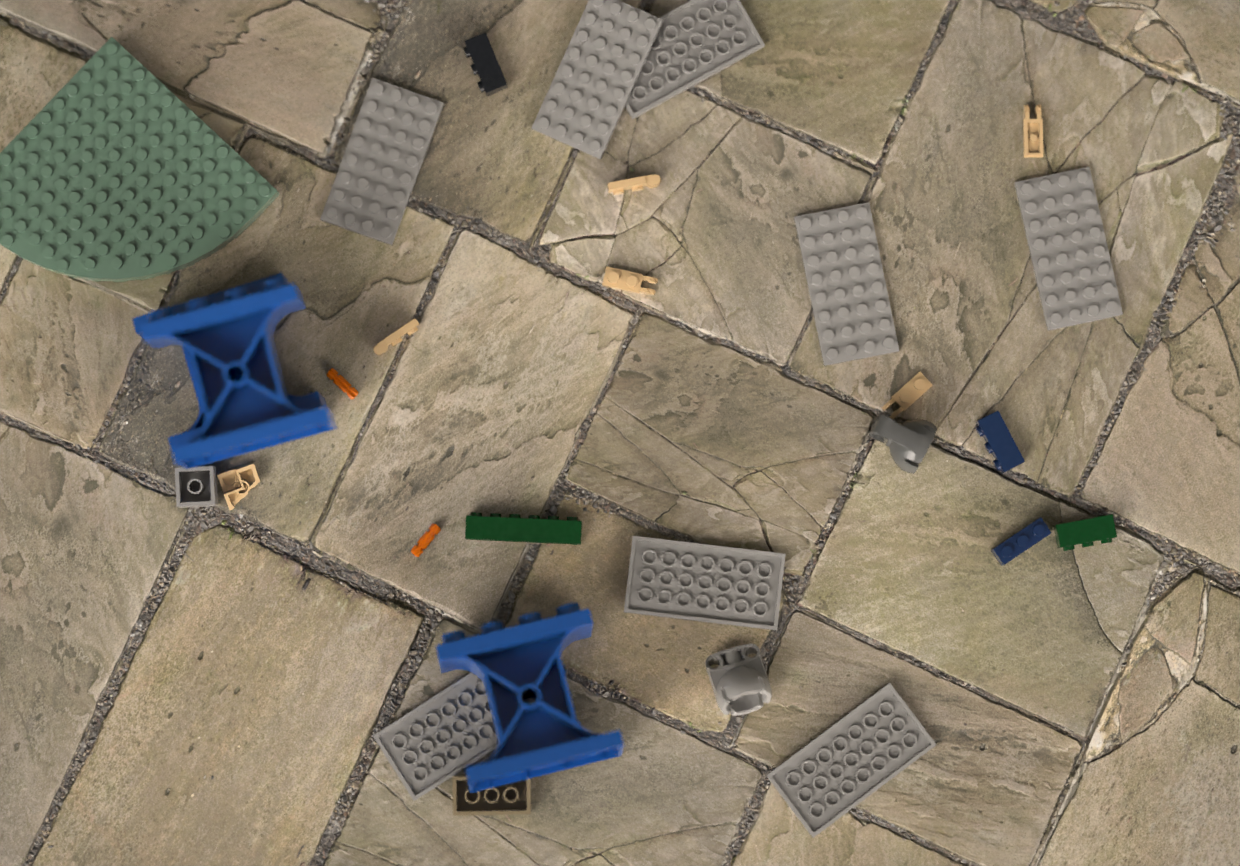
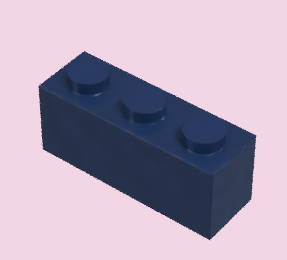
(999, 442)
(1021, 541)

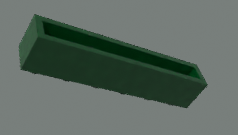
(523, 529)

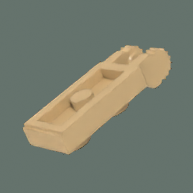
(1032, 134)
(635, 184)
(627, 281)
(395, 337)
(908, 394)

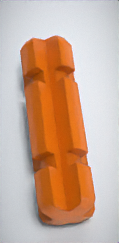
(342, 383)
(425, 540)

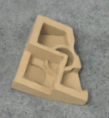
(238, 482)

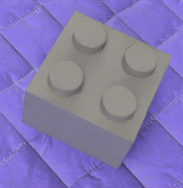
(196, 487)

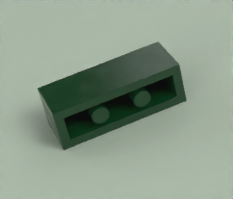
(1085, 532)

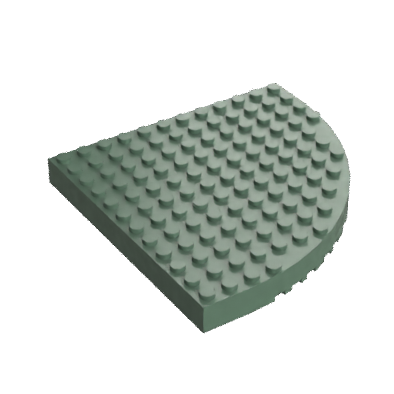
(122, 179)

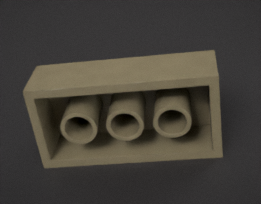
(500, 800)

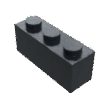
(485, 64)

